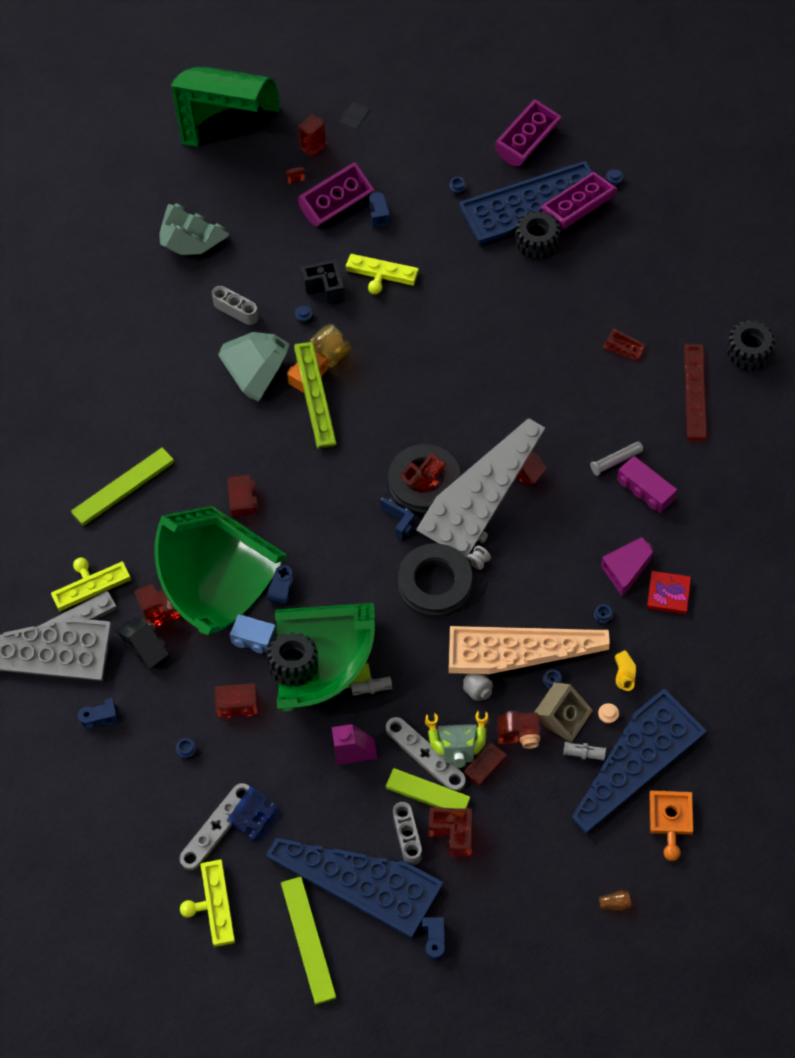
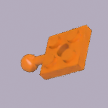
(663, 824)

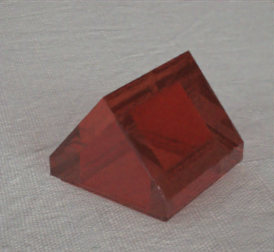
(295, 175)

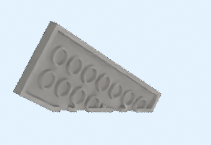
(469, 503)
(58, 649)

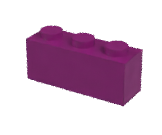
(646, 484)

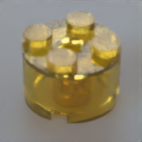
(330, 345)

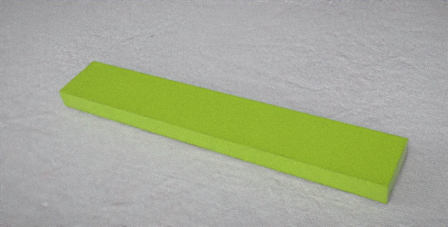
(315, 395)
(122, 486)
(308, 941)

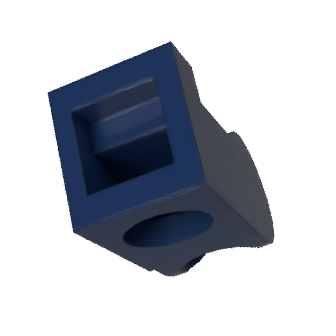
(380, 212)
(99, 715)
(435, 930)

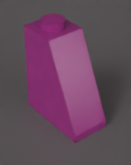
(627, 564)
(352, 745)

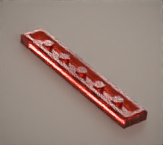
(694, 392)

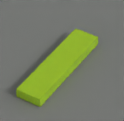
(425, 791)

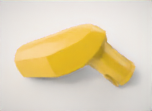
(627, 669)

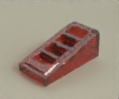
(621, 349)

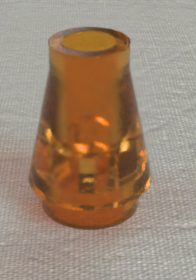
(616, 901)

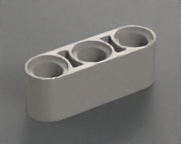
(235, 305)
(407, 824)

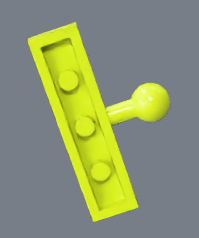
(381, 270)
(90, 584)
(216, 903)

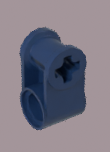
(281, 587)

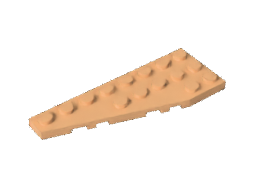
(503, 649)

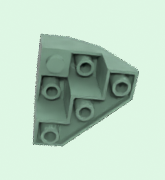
(188, 232)
(253, 361)

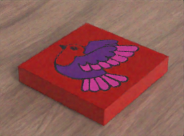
(668, 592)

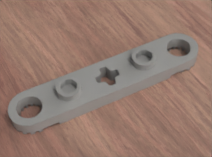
(414, 744)
(206, 838)

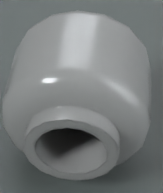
(478, 686)

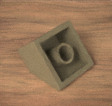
(563, 711)

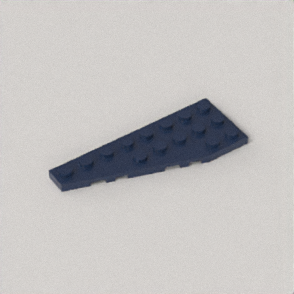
(498, 211)
(647, 746)
(379, 887)

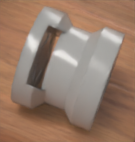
(478, 557)

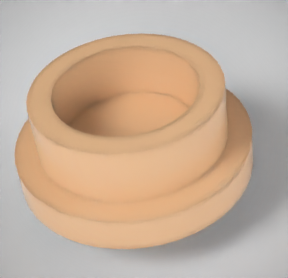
(608, 713)
(530, 741)

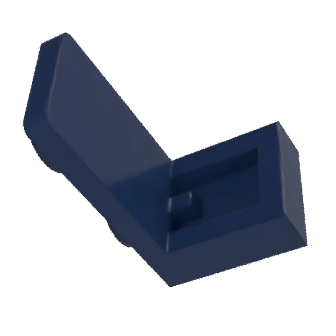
(405, 515)

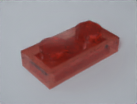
(485, 764)

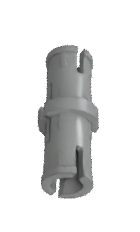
(371, 686)
(584, 751)

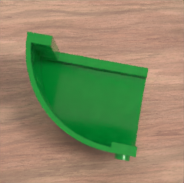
(208, 90)
(212, 566)
(343, 646)

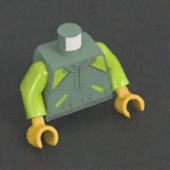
(457, 742)

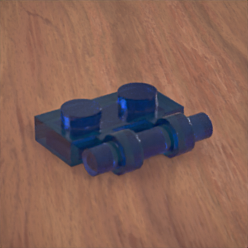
(247, 808)

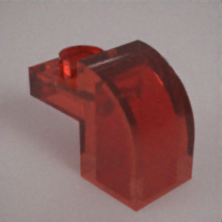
(423, 477)
(512, 725)

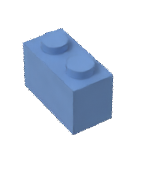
(252, 634)

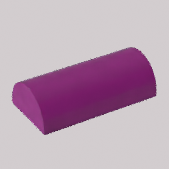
(526, 133)
(335, 194)
(579, 200)

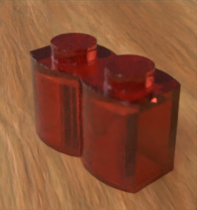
(241, 495)

